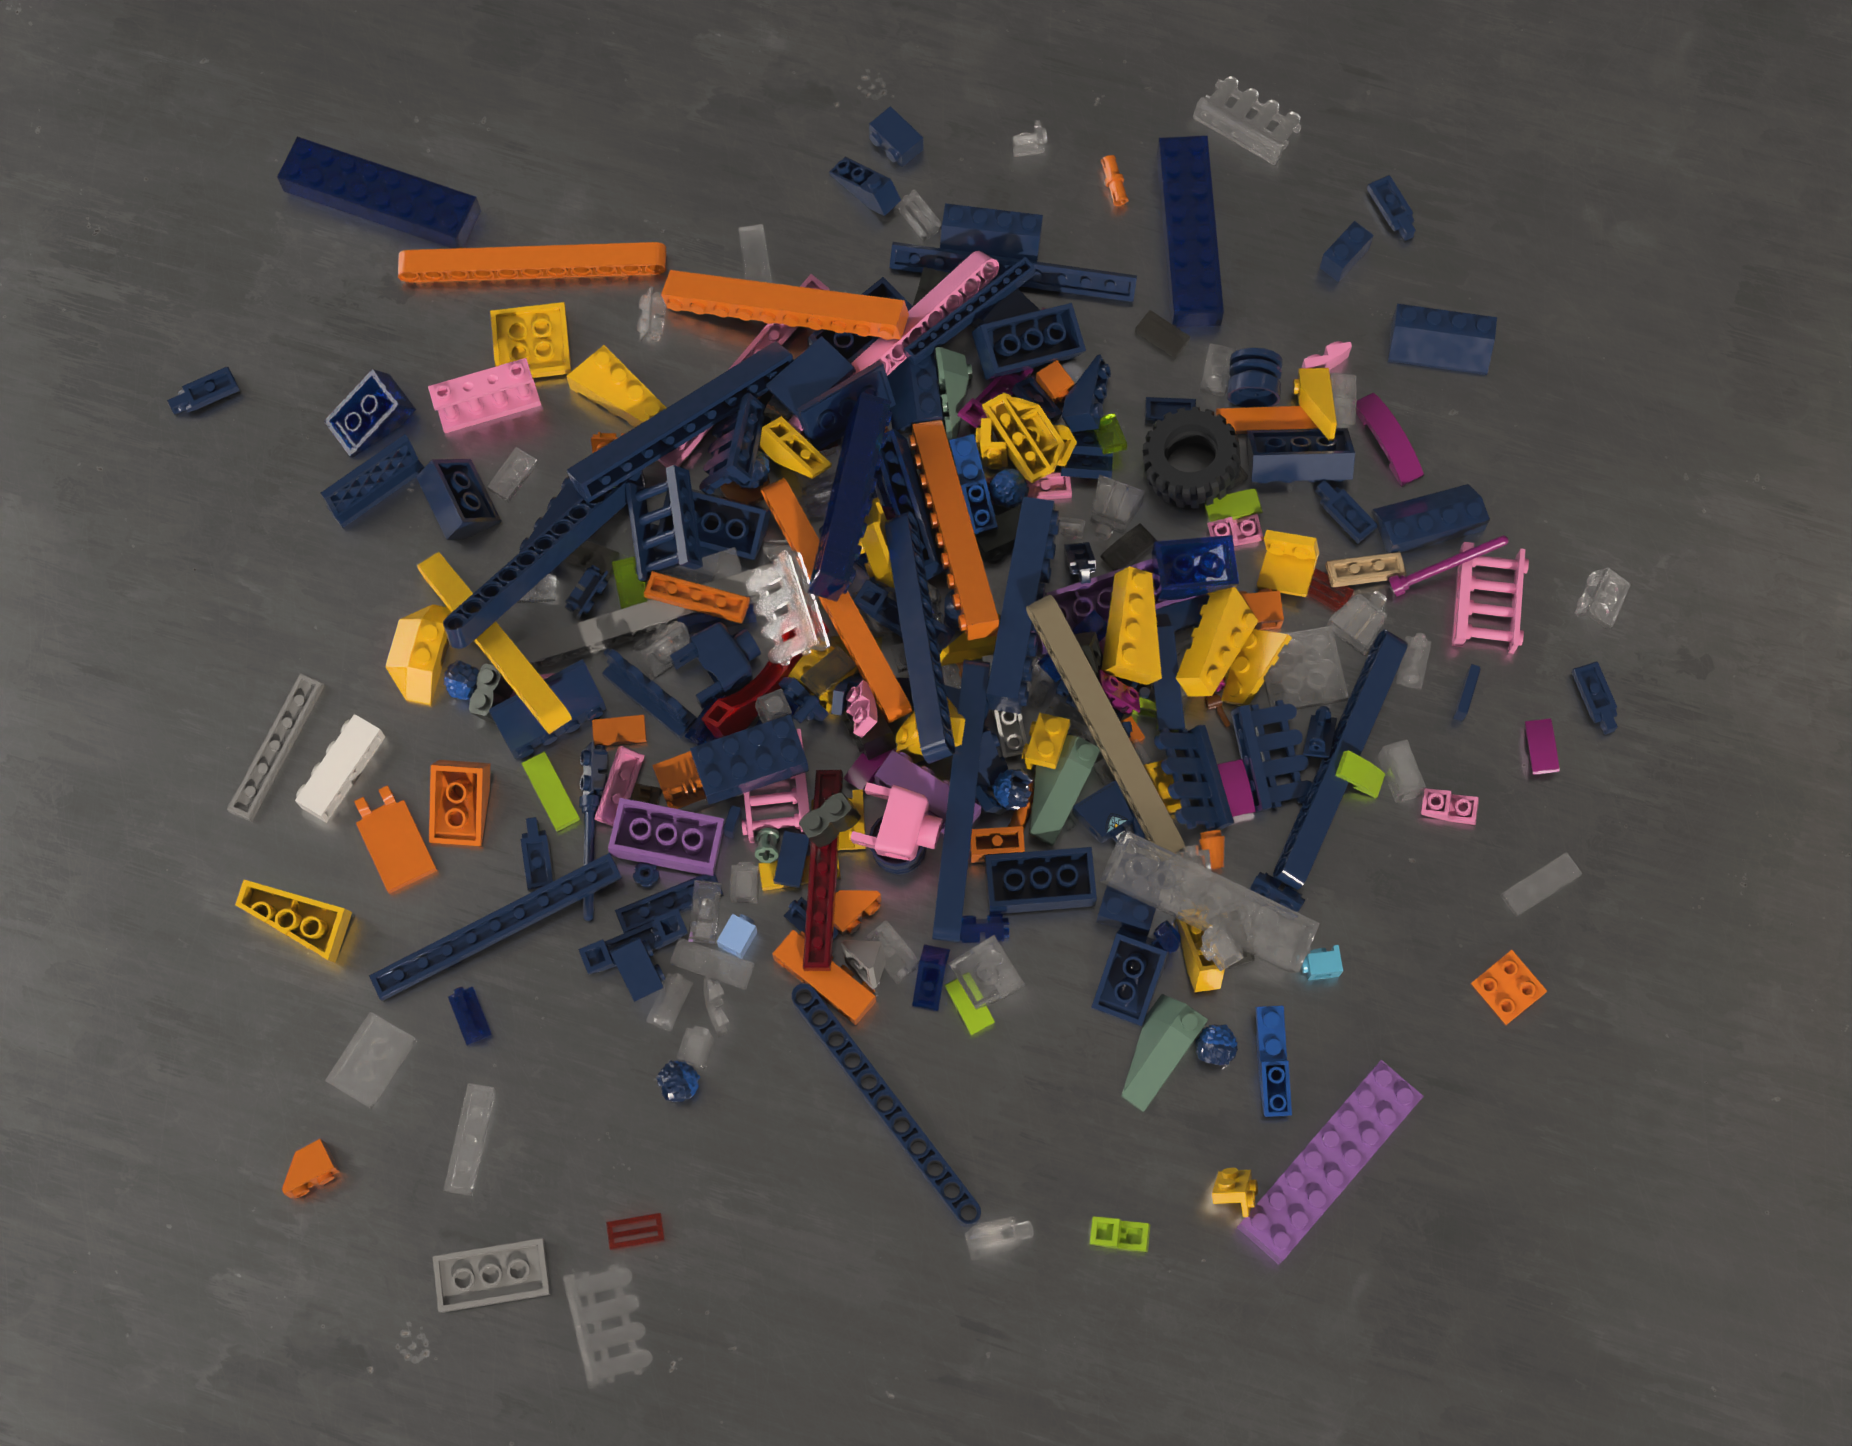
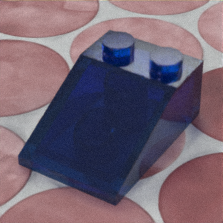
(369, 413)
(1193, 566)

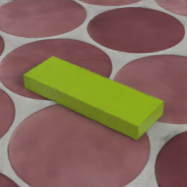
(550, 791)

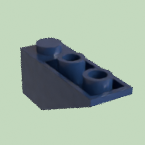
(867, 185)
(1085, 400)

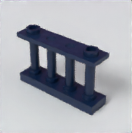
(684, 520)

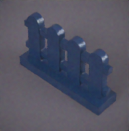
(735, 445)
(647, 694)
(1252, 745)
(1206, 778)

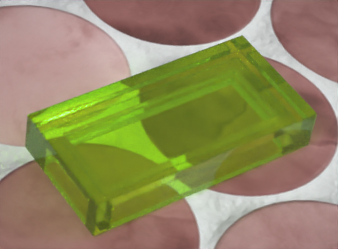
(1110, 435)
(628, 586)

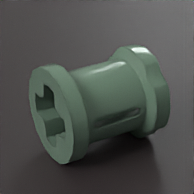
(764, 844)

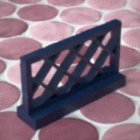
(373, 481)

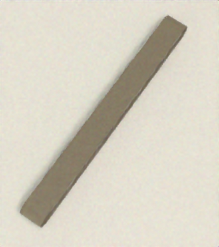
(1104, 724)

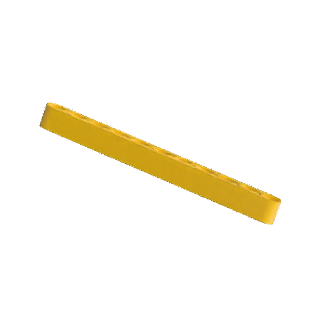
(499, 648)

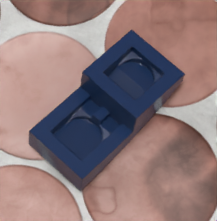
(840, 692)

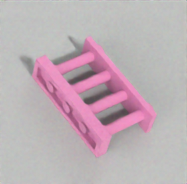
(484, 395)
(1465, 606)
(797, 795)

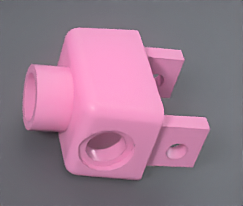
(903, 824)

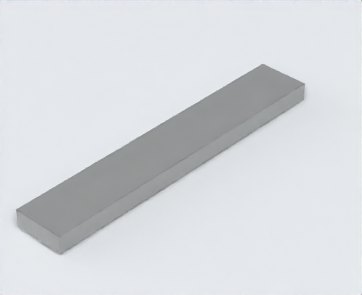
(275, 747)

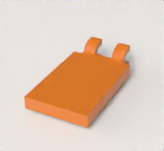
(394, 841)

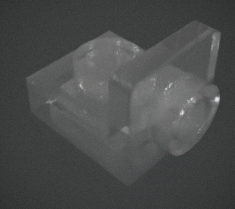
(1030, 143)

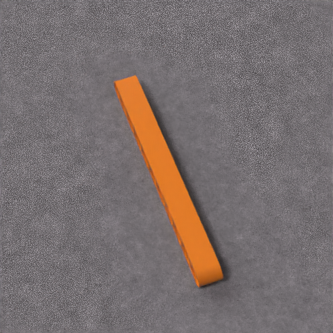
(532, 262)
(844, 612)

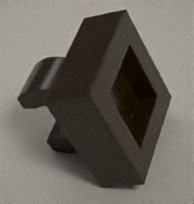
(646, 794)

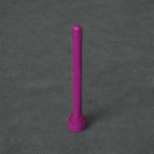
(1402, 583)

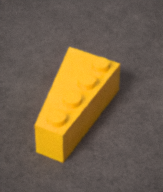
(614, 387)
(1132, 631)
(1216, 642)
(305, 920)

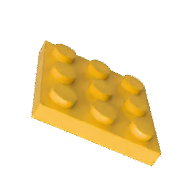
(533, 334)

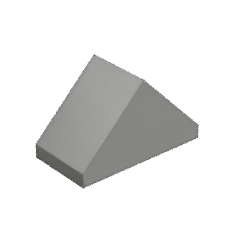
(865, 959)

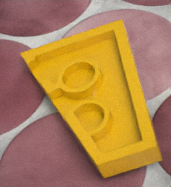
(1251, 665)

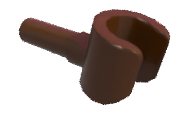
(1216, 702)

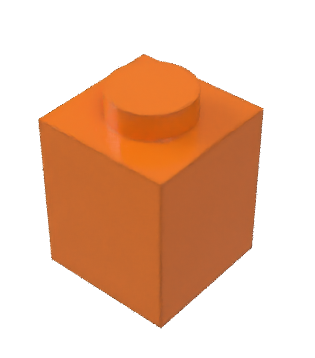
(1055, 382)

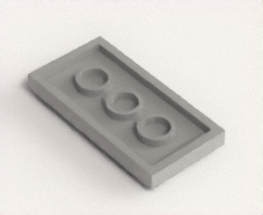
(491, 1275)

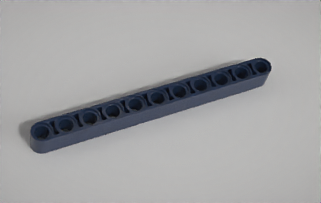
(533, 564)
(919, 638)
(1349, 735)
(961, 804)
(888, 1117)

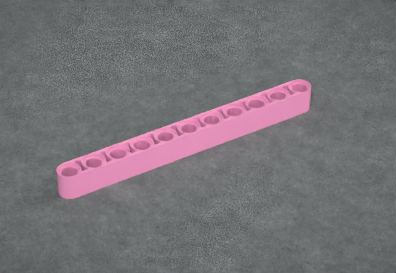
(942, 300)

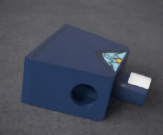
(1104, 813)

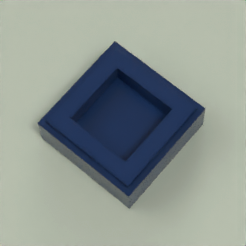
(732, 821)

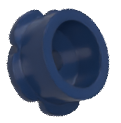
(648, 880)

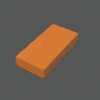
(619, 730)

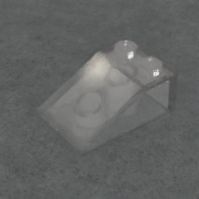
(654, 652)

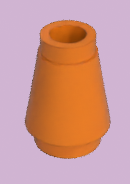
(1215, 843)

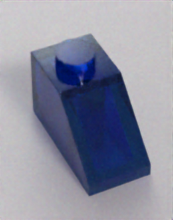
(930, 977)

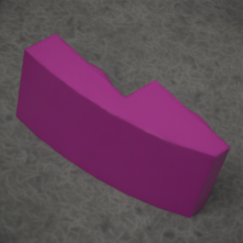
(1542, 746)
(865, 770)
(1237, 787)

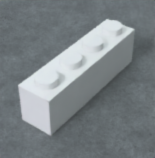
(339, 768)

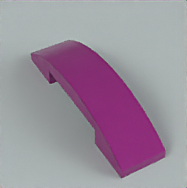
(973, 410)
(1390, 437)

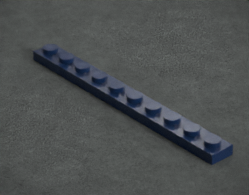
(1046, 277)
(495, 927)

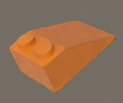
(458, 802)

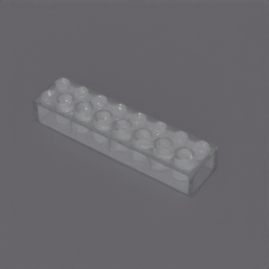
(1209, 900)

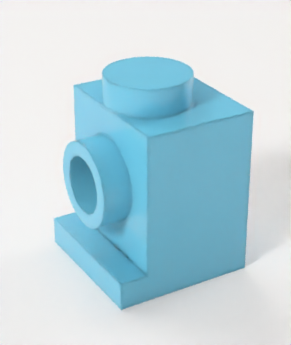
(1323, 963)

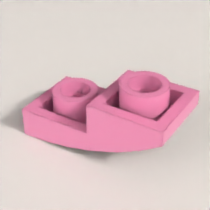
(1333, 355)
(1243, 530)
(863, 708)
(1450, 807)

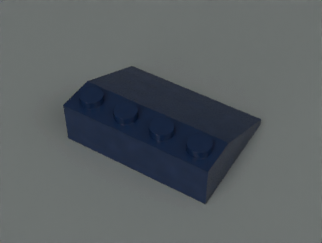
(524, 732)

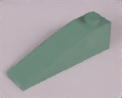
(953, 388)
(1059, 788)
(1163, 1042)

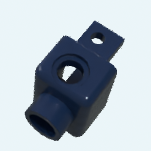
(723, 657)

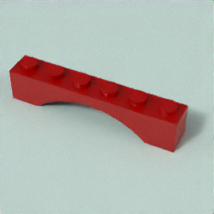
(739, 710)

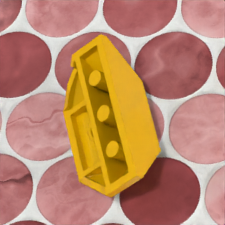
(1028, 435)
(875, 546)
(419, 653)
(908, 739)

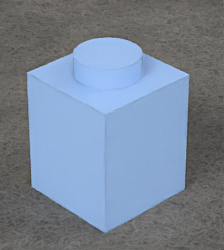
(737, 935)

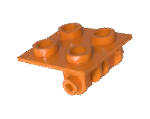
(679, 781)
(1509, 987)

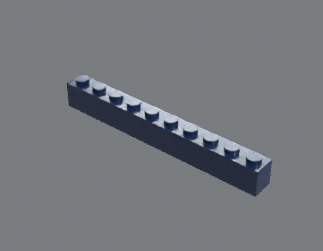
(677, 423)

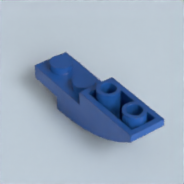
(973, 483)
(1273, 1061)

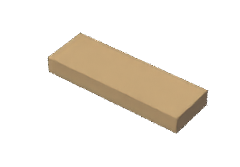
(1365, 569)

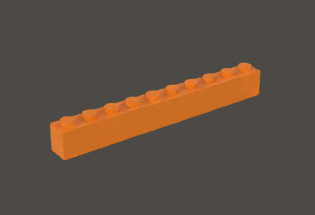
(785, 304)
(954, 529)

